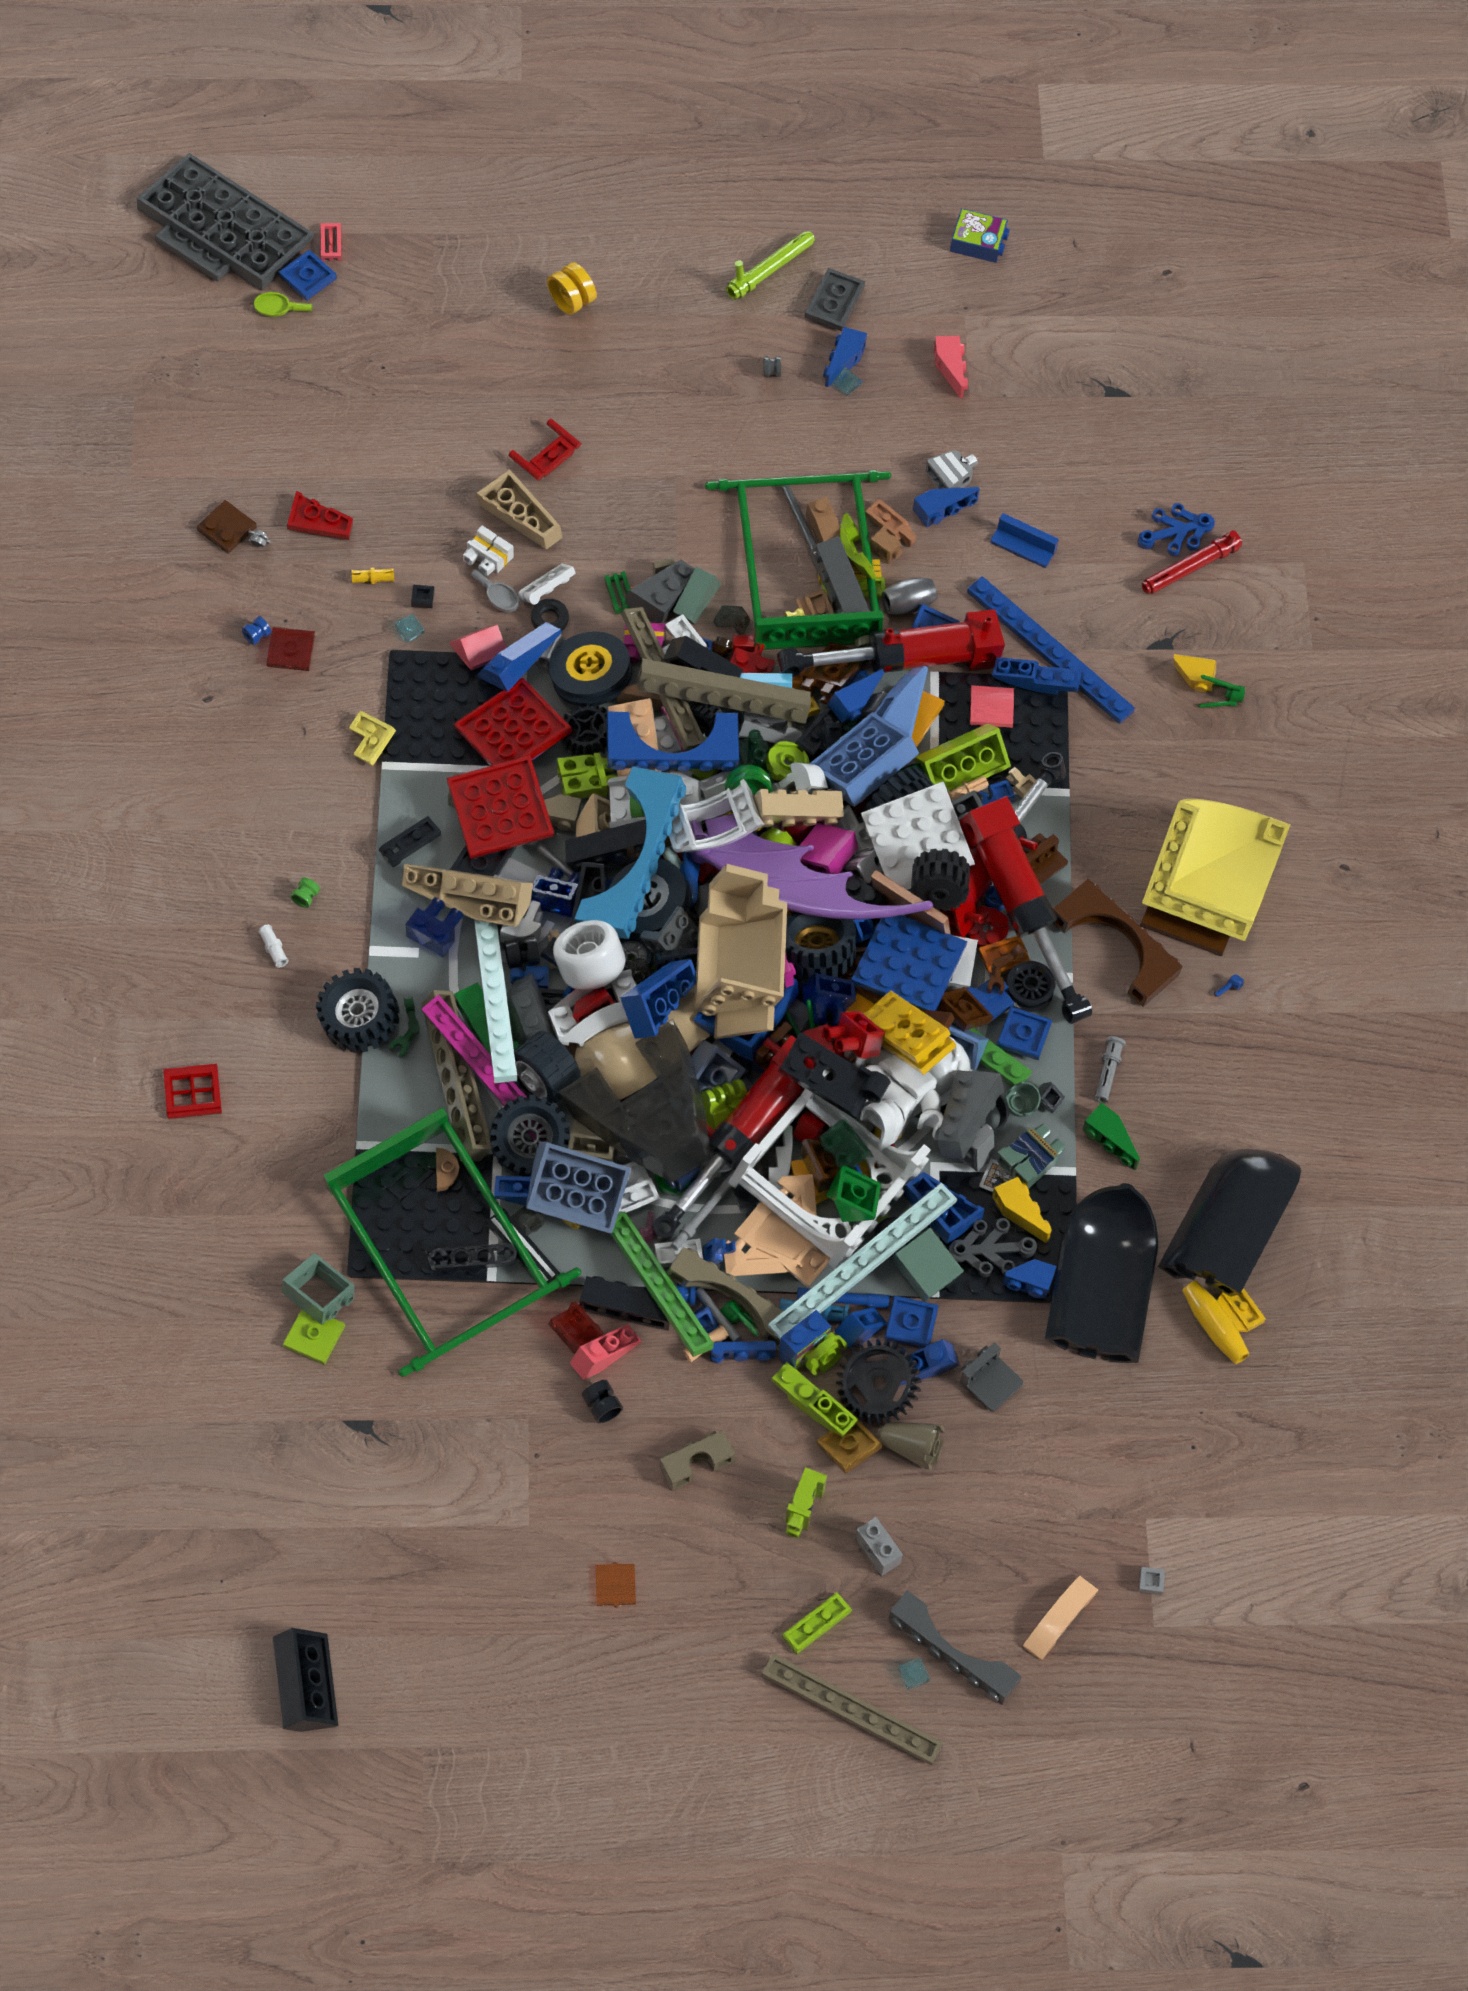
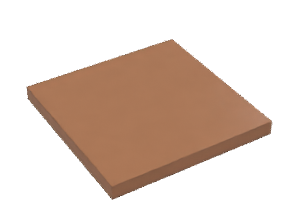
(898, 895)

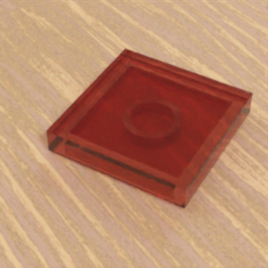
(290, 649)

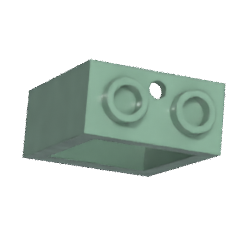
(303, 1273)

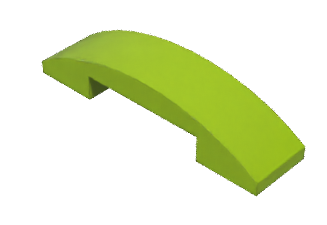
(850, 534)

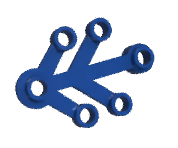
(1177, 528)

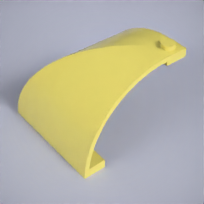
(1216, 865)

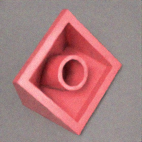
(479, 647)

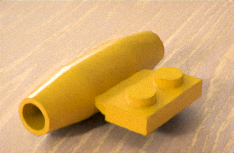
(1224, 1318)

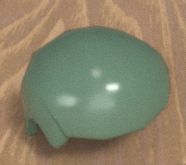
(1023, 1099)

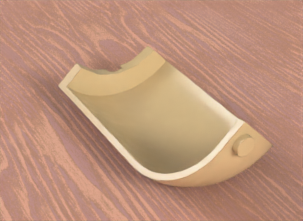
(620, 1060)

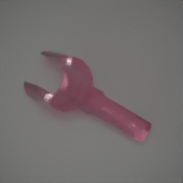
(647, 1233)

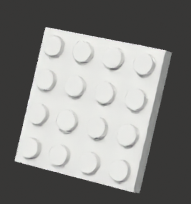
(912, 826)

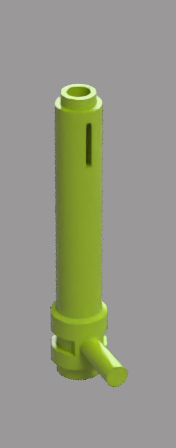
(748, 280)

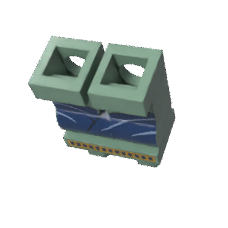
(1030, 1155)

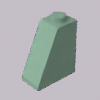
(697, 595)

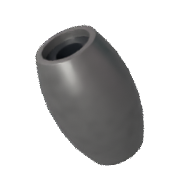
(908, 595)

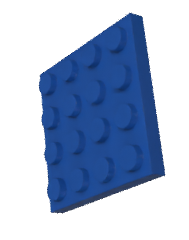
(909, 961)

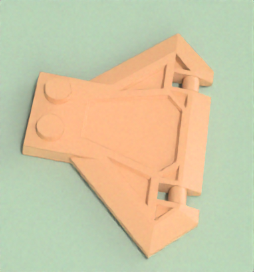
(774, 1243)

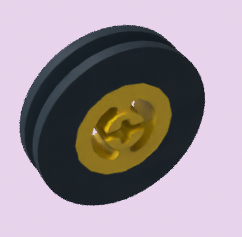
(594, 684)

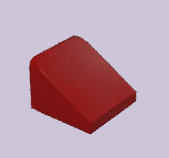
(743, 642)

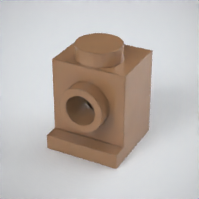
(886, 545)

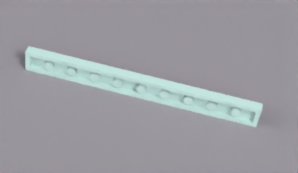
(495, 1002)
(865, 1259)

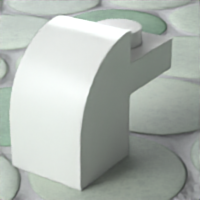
(804, 777)
(527, 927)

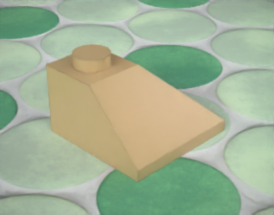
(594, 816)

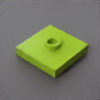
(313, 1339)

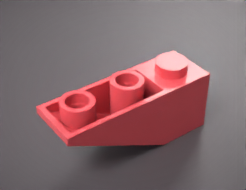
(948, 359)
(604, 1351)

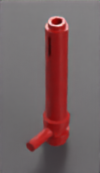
(1216, 550)

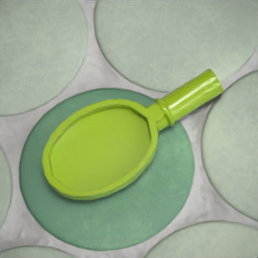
(276, 304)

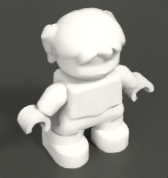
(910, 1092)

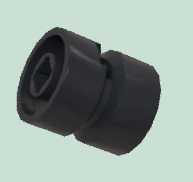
(514, 949)
(603, 1404)

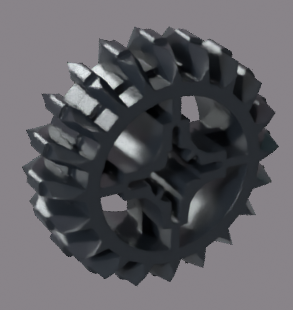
(587, 738)

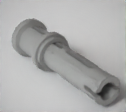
(1111, 1059)

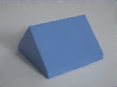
(971, 1042)

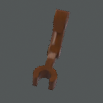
(996, 979)

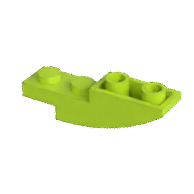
(812, 1401)

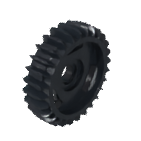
(863, 1375)

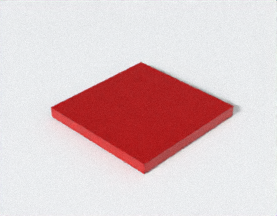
(513, 725)
(500, 807)

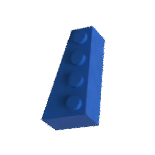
(658, 995)

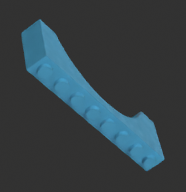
(660, 799)

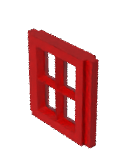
(194, 1109)

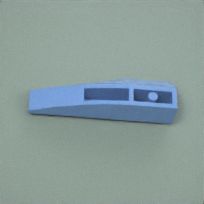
(903, 700)

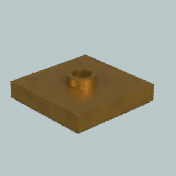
(851, 1448)

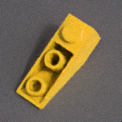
(1018, 1207)

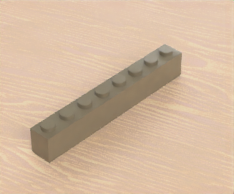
(724, 690)

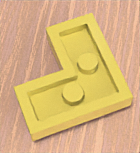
(375, 735)

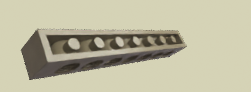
(459, 1088)

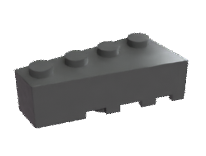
(968, 1105)

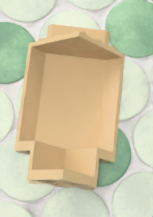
(741, 953)

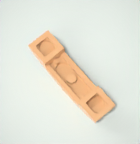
(1059, 1617)

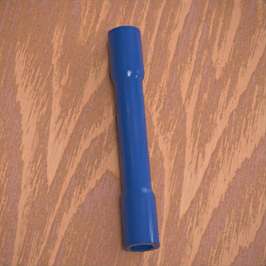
(868, 1300)

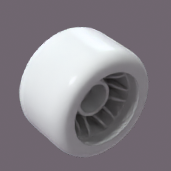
(589, 955)

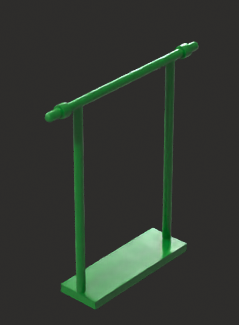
(808, 629)
(392, 1149)

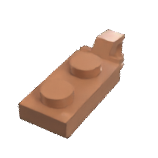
(896, 525)

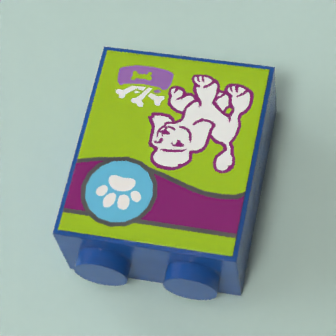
(979, 235)
(802, 1338)

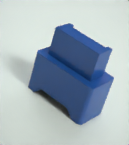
(993, 1002)

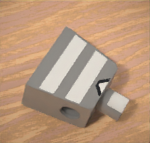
(951, 469)
(864, 864)

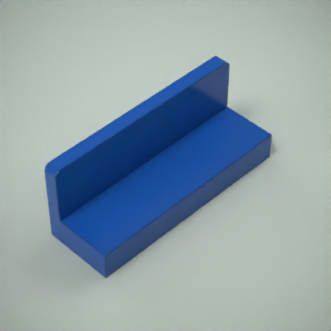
(1024, 540)

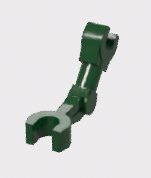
(413, 1031)

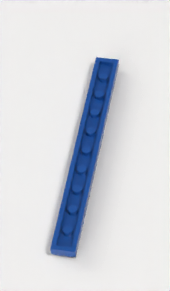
(1050, 648)

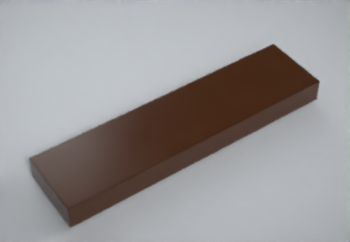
(1184, 931)

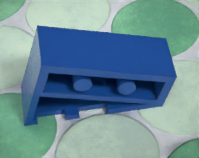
(954, 1220)

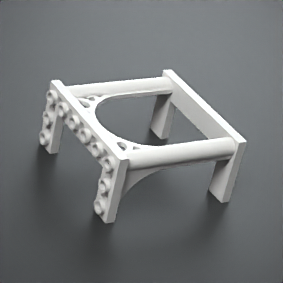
(897, 1163)

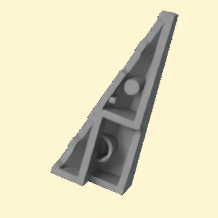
(771, 728)

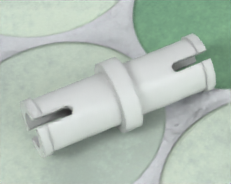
(273, 946)

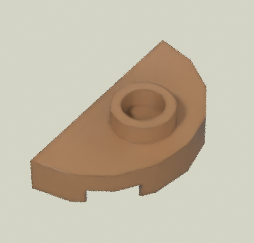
(446, 1168)

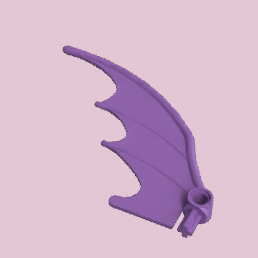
(800, 887)

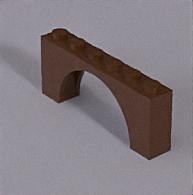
(1091, 906)

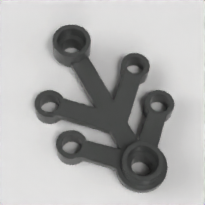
(989, 1249)

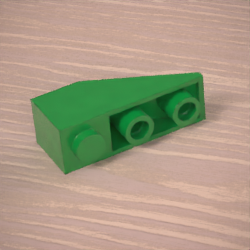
(1110, 1132)

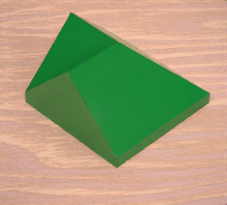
(854, 1195)

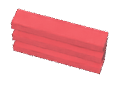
(331, 255)

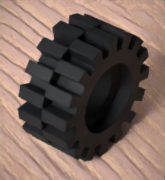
(705, 716)

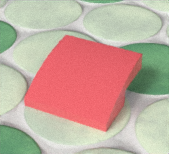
(992, 706)

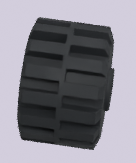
(941, 878)

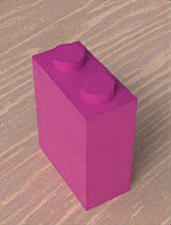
(831, 849)

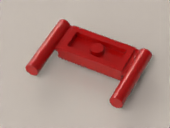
(551, 456)

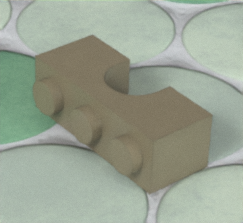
(713, 1449)

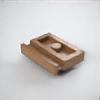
(815, 603)

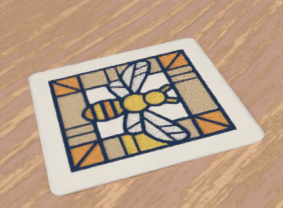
(992, 1171)

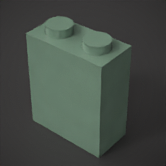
(926, 1264)

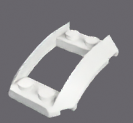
(621, 799)
(738, 800)
(565, 1025)

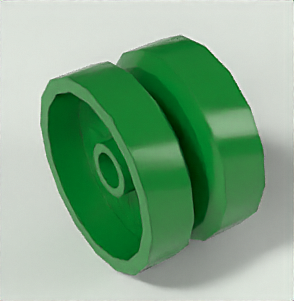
(754, 777)

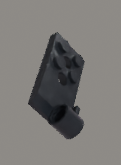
(850, 1084)

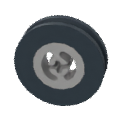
(666, 893)

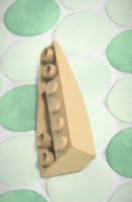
(475, 895)

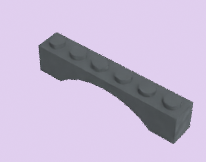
(991, 1676)

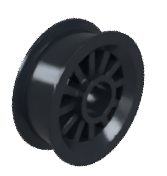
(1034, 998)

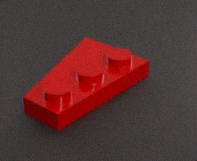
(317, 519)

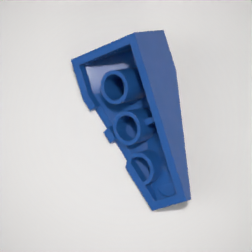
(514, 661)

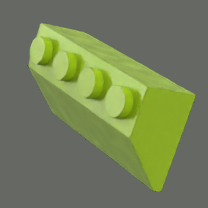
(966, 757)

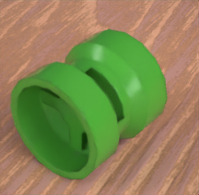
(306, 890)

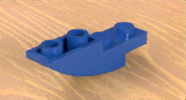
(1031, 676)

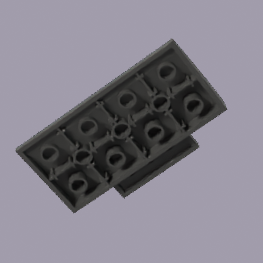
(221, 224)

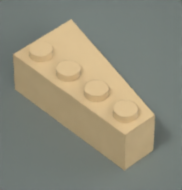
(520, 509)
(799, 807)

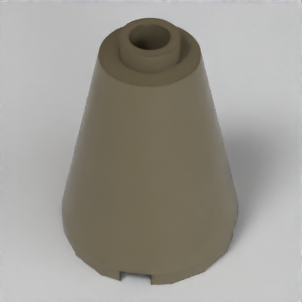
(913, 1441)

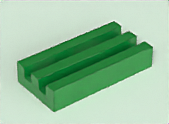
(615, 578)

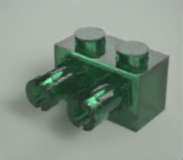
(754, 750)
(845, 1145)

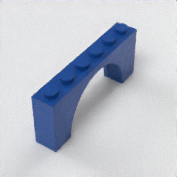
(628, 750)

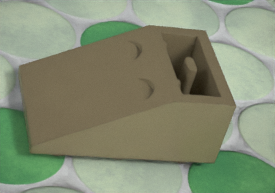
(587, 1142)

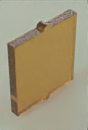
(615, 1584)

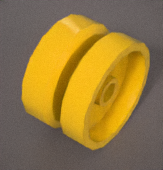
(571, 288)

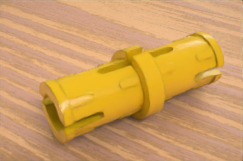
(372, 575)

